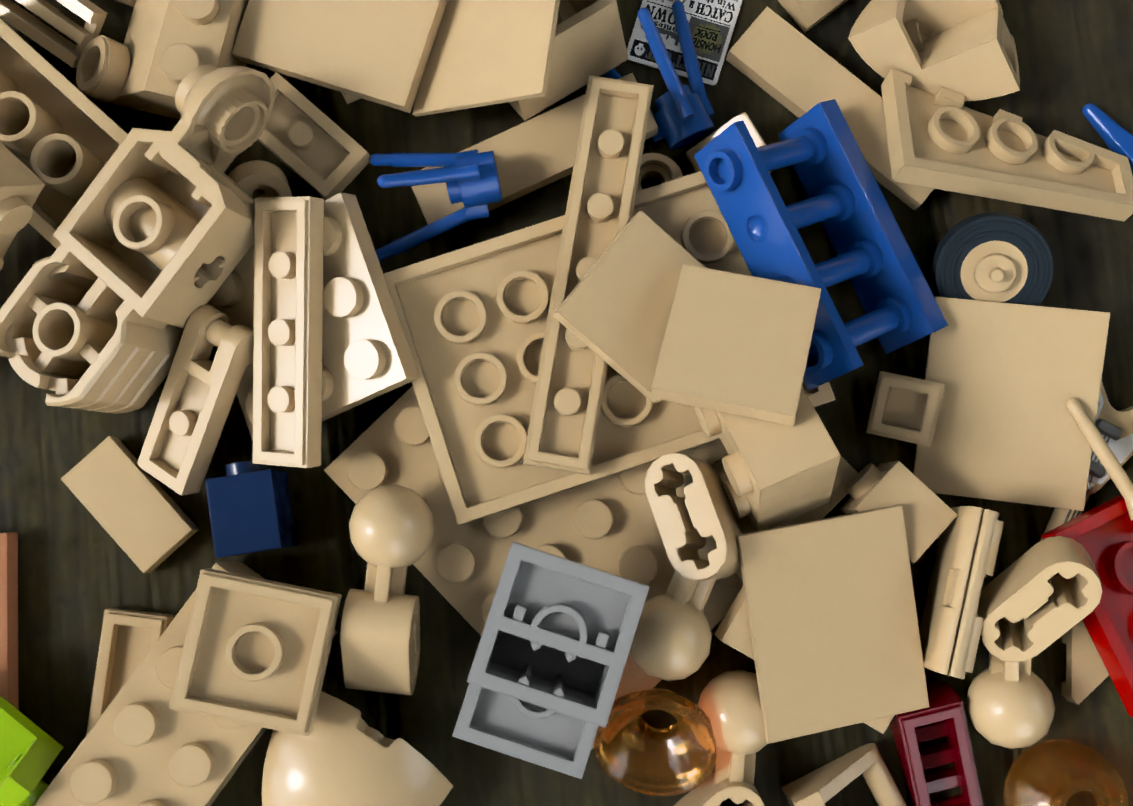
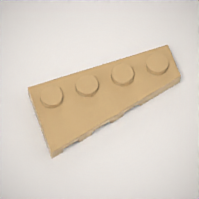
(998, 157)

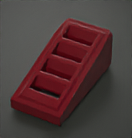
(942, 718)

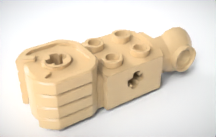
(141, 251)

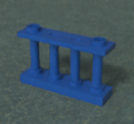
(855, 219)

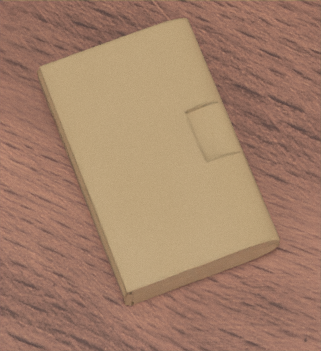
(950, 617)

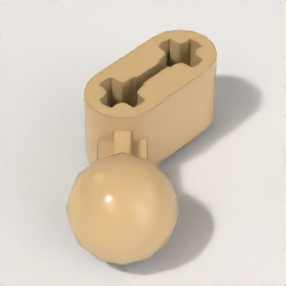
(381, 623)
(673, 628)
(1007, 699)
(739, 730)

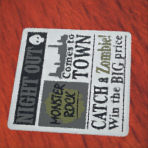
(710, 27)

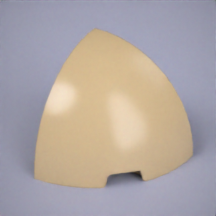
(941, 45)
(347, 765)

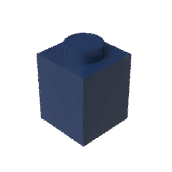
(250, 510)

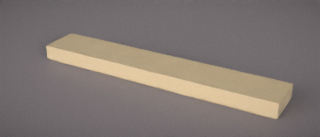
(597, 210)

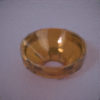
(657, 758)
(1058, 769)

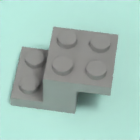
(549, 659)

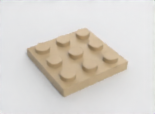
(362, 333)

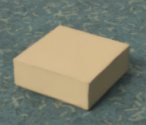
(905, 408)

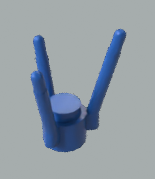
(681, 114)
(468, 177)

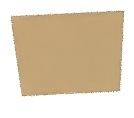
(488, 55)
(1005, 400)
(833, 622)

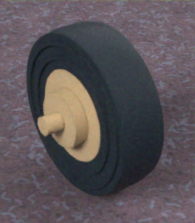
(993, 261)

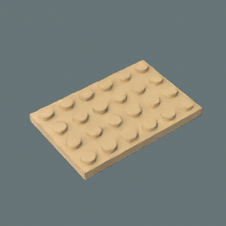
(478, 346)

